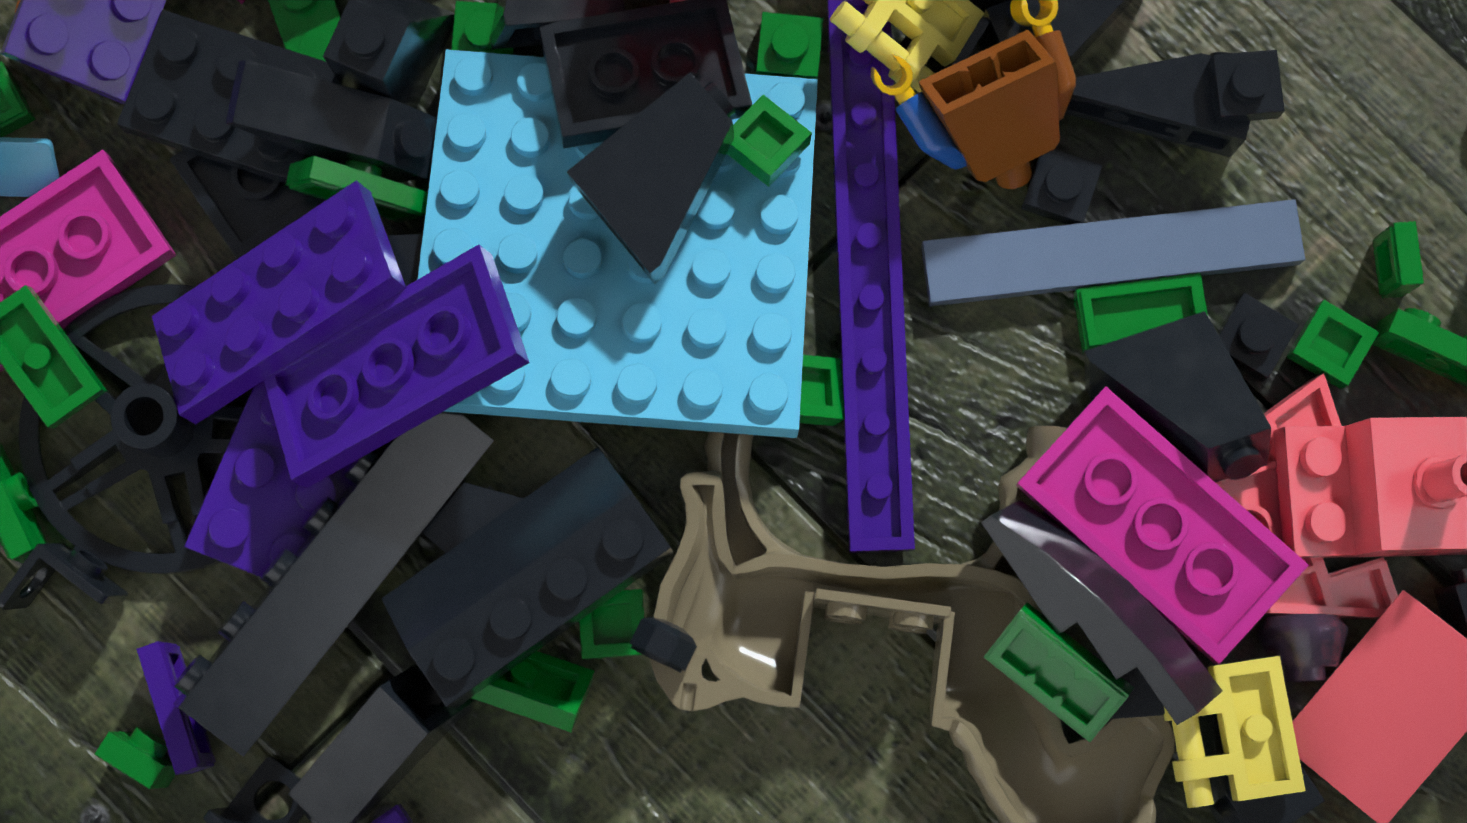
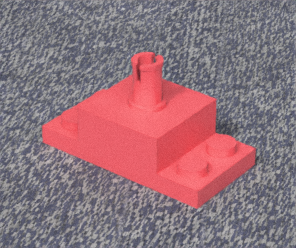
(1374, 487)

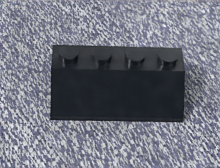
(525, 578)

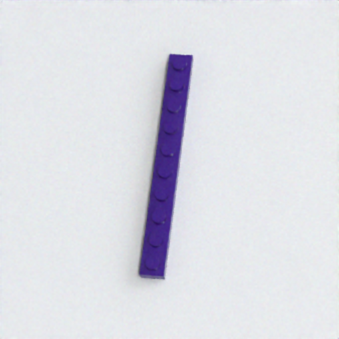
(870, 299)

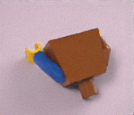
(995, 105)

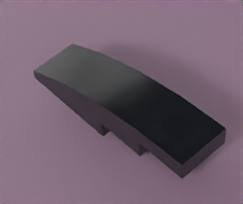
(1080, 587)

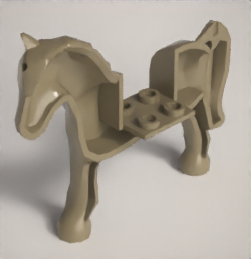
(751, 619)

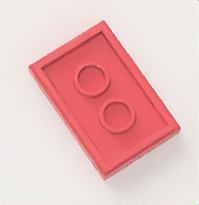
(1388, 710)

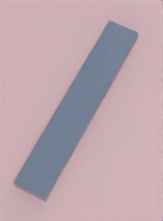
(1112, 252)

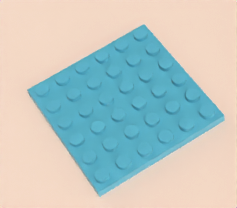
(603, 342)

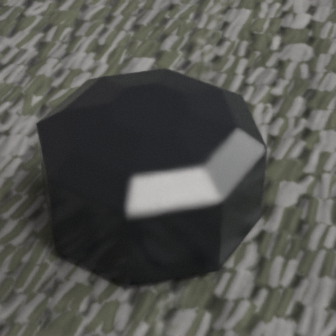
(664, 643)

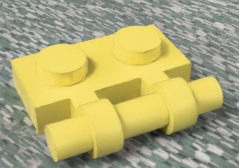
(934, 27)
(1254, 735)

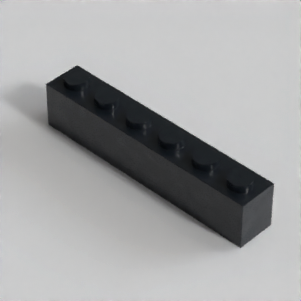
(327, 579)

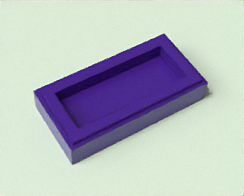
(183, 736)

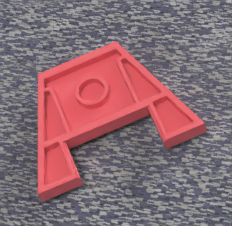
(1350, 592)

